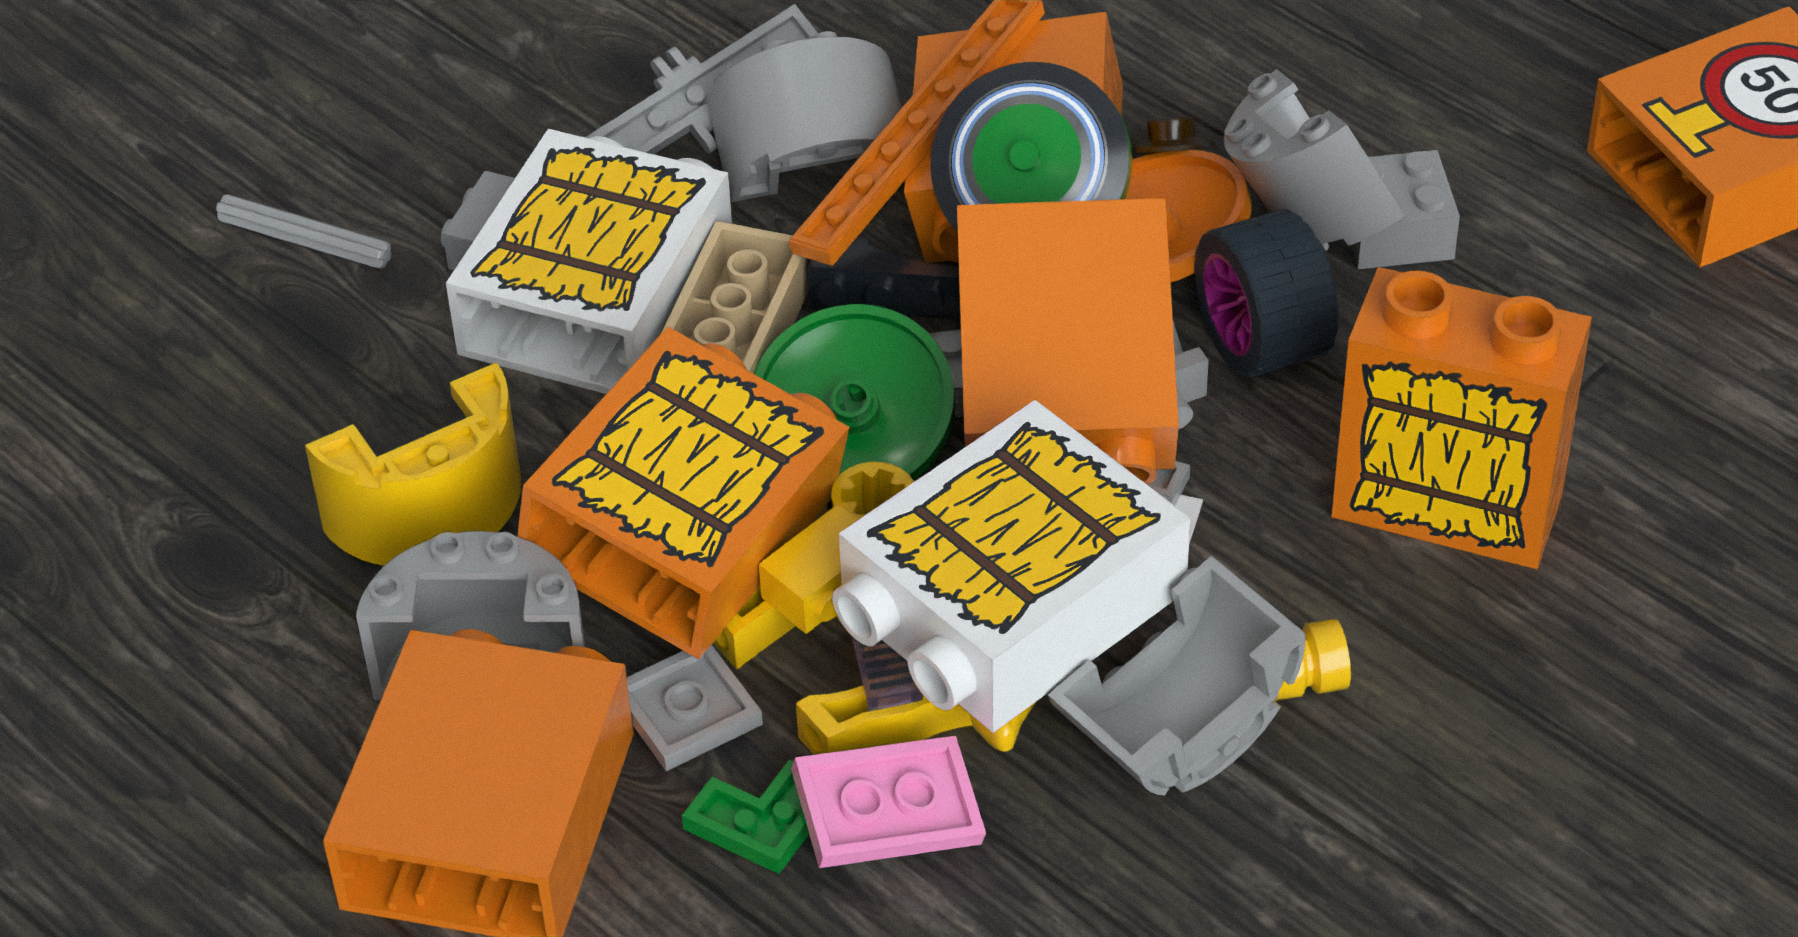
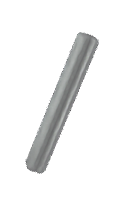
(304, 231)

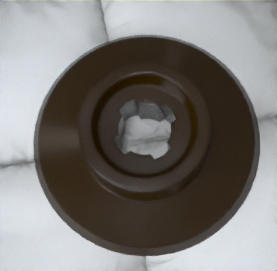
(1172, 135)

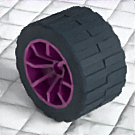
(1266, 293)

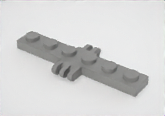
(683, 91)

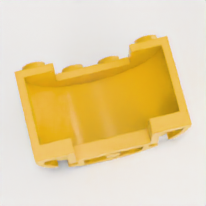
(434, 485)

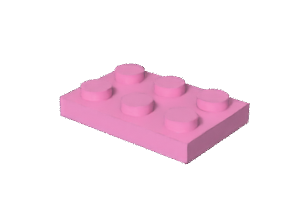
(887, 801)

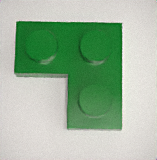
(755, 828)

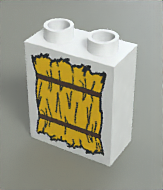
(584, 259)
(1010, 566)

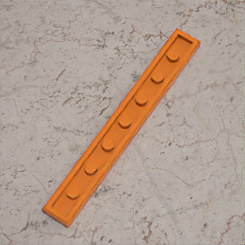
(911, 132)

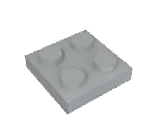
(689, 706)

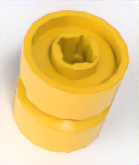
(1324, 661)

